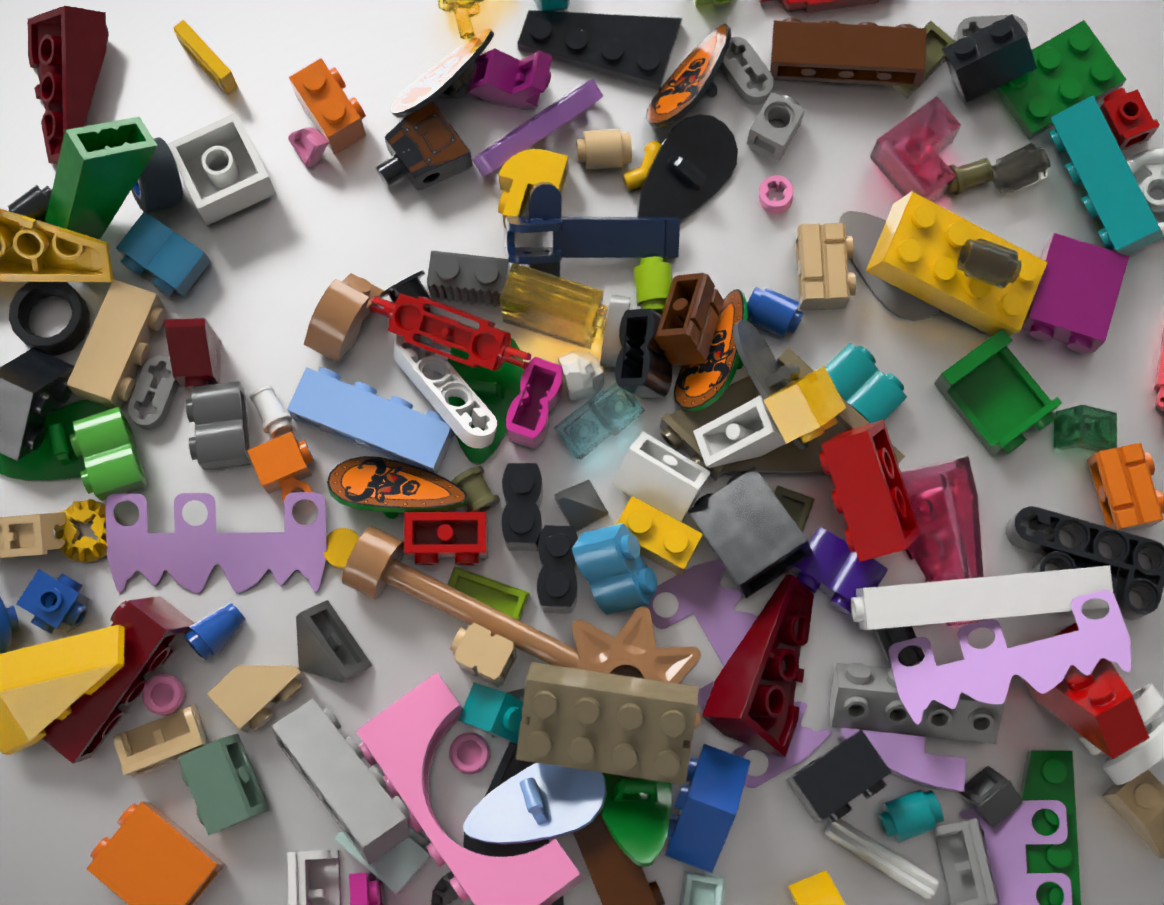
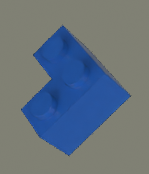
(706, 807)

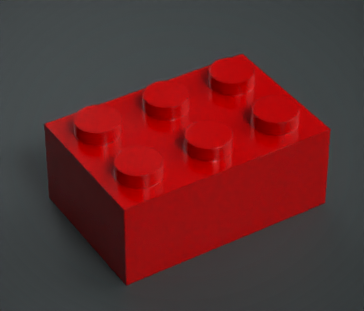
(869, 491)

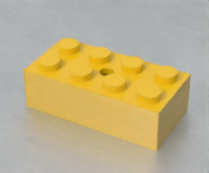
(921, 256)

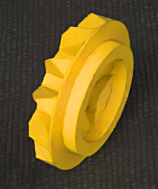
(86, 548)

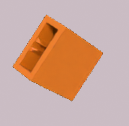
(153, 860)

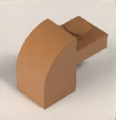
(340, 315)

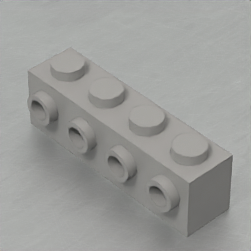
(869, 701)
(342, 780)

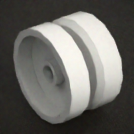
(1148, 753)

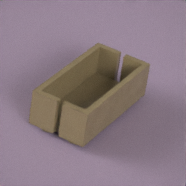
(607, 723)

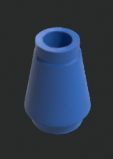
(214, 631)

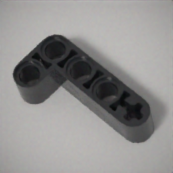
(1086, 542)

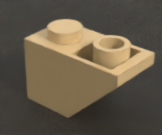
(252, 691)

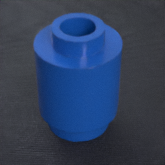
(774, 311)

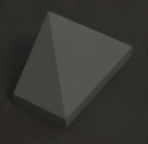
(327, 645)

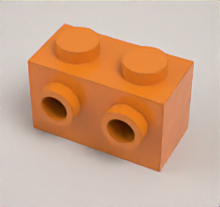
(328, 106)

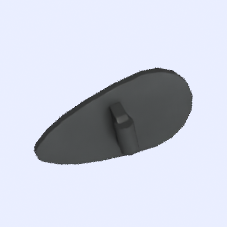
(762, 364)

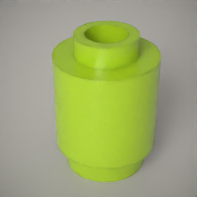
(652, 283)

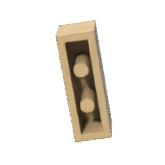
(117, 345)

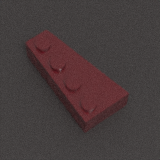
(148, 632)

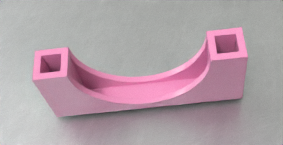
(404, 746)

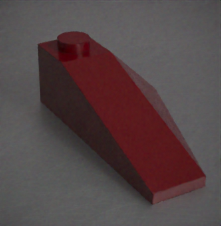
(68, 54)
(758, 683)

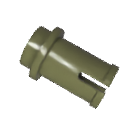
(970, 175)

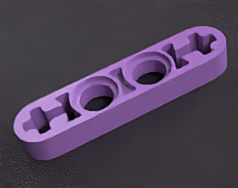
(537, 127)

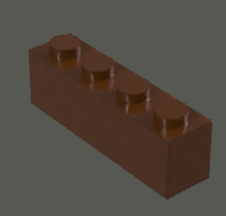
(848, 52)
(612, 871)

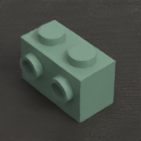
(222, 783)

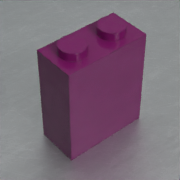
(1075, 294)

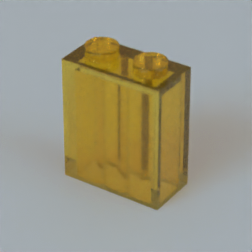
(553, 306)

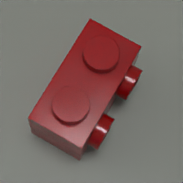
(444, 536)

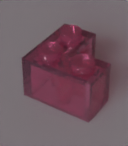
(911, 151)

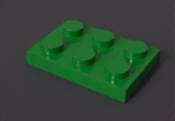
(1066, 73)

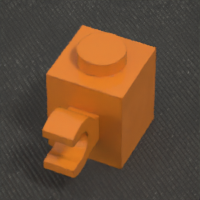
(282, 464)

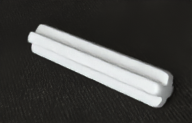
(882, 858)

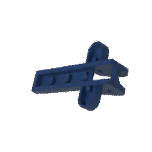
(586, 235)

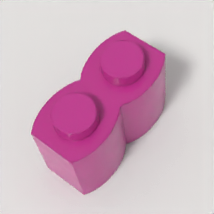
(529, 412)

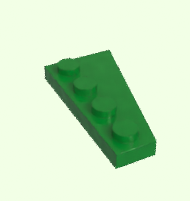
(1051, 777)

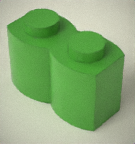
(108, 454)

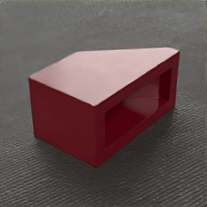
(193, 352)

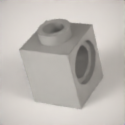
(775, 140)

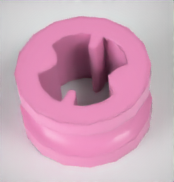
(774, 206)

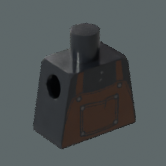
(424, 150)

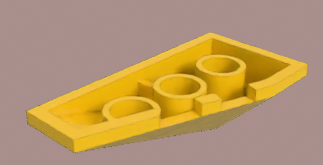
(49, 253)
(48, 678)

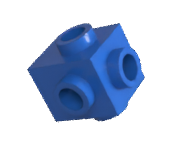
(54, 602)

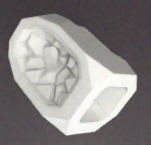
(581, 374)

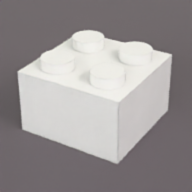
(221, 169)

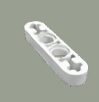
(450, 385)

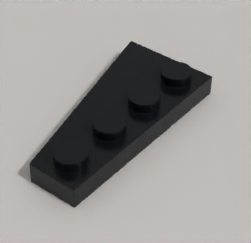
(608, 44)

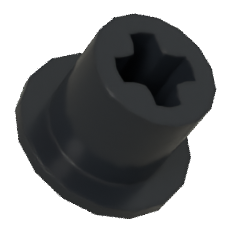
(410, 286)

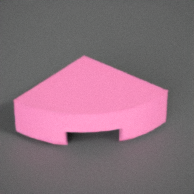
(309, 145)

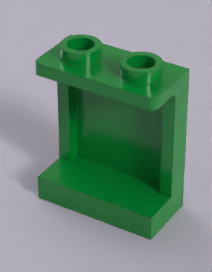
(996, 395)

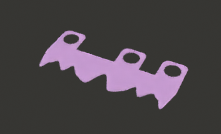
(196, 549)
(713, 605)
(988, 671)
(1007, 852)

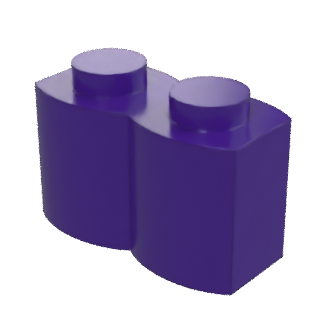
(837, 570)

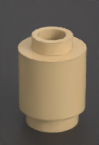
(604, 149)

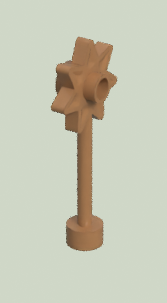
(631, 653)

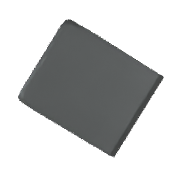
(991, 796)

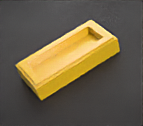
(205, 57)

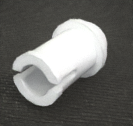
(268, 406)

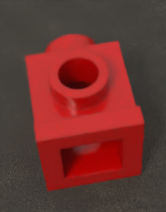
(1130, 128)

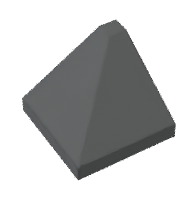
(581, 505)

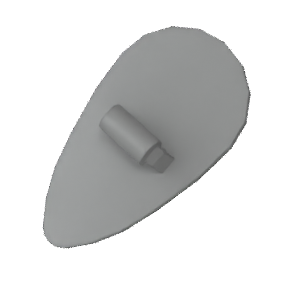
(865, 233)

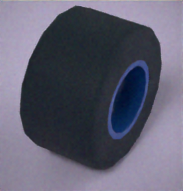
(159, 182)

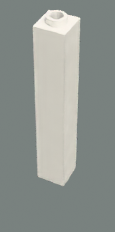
(978, 598)

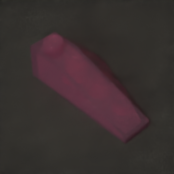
(948, 521)

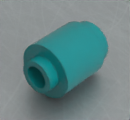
(911, 815)

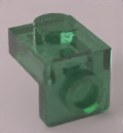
(1085, 428)

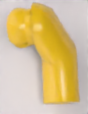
(635, 178)

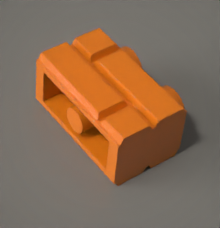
(1126, 487)

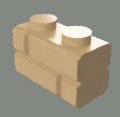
(823, 266)
(484, 654)

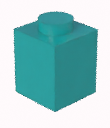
(493, 712)

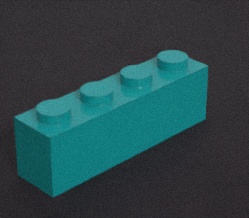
(1106, 177)

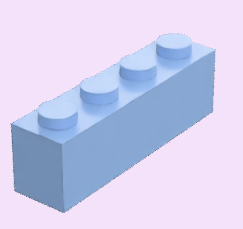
(371, 420)

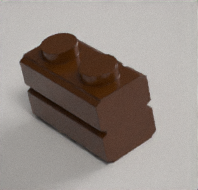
(689, 319)

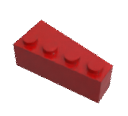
(1096, 706)

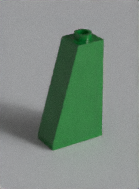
(97, 174)

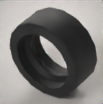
(69, 337)

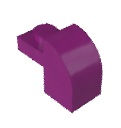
(510, 80)

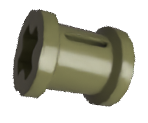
(478, 493)

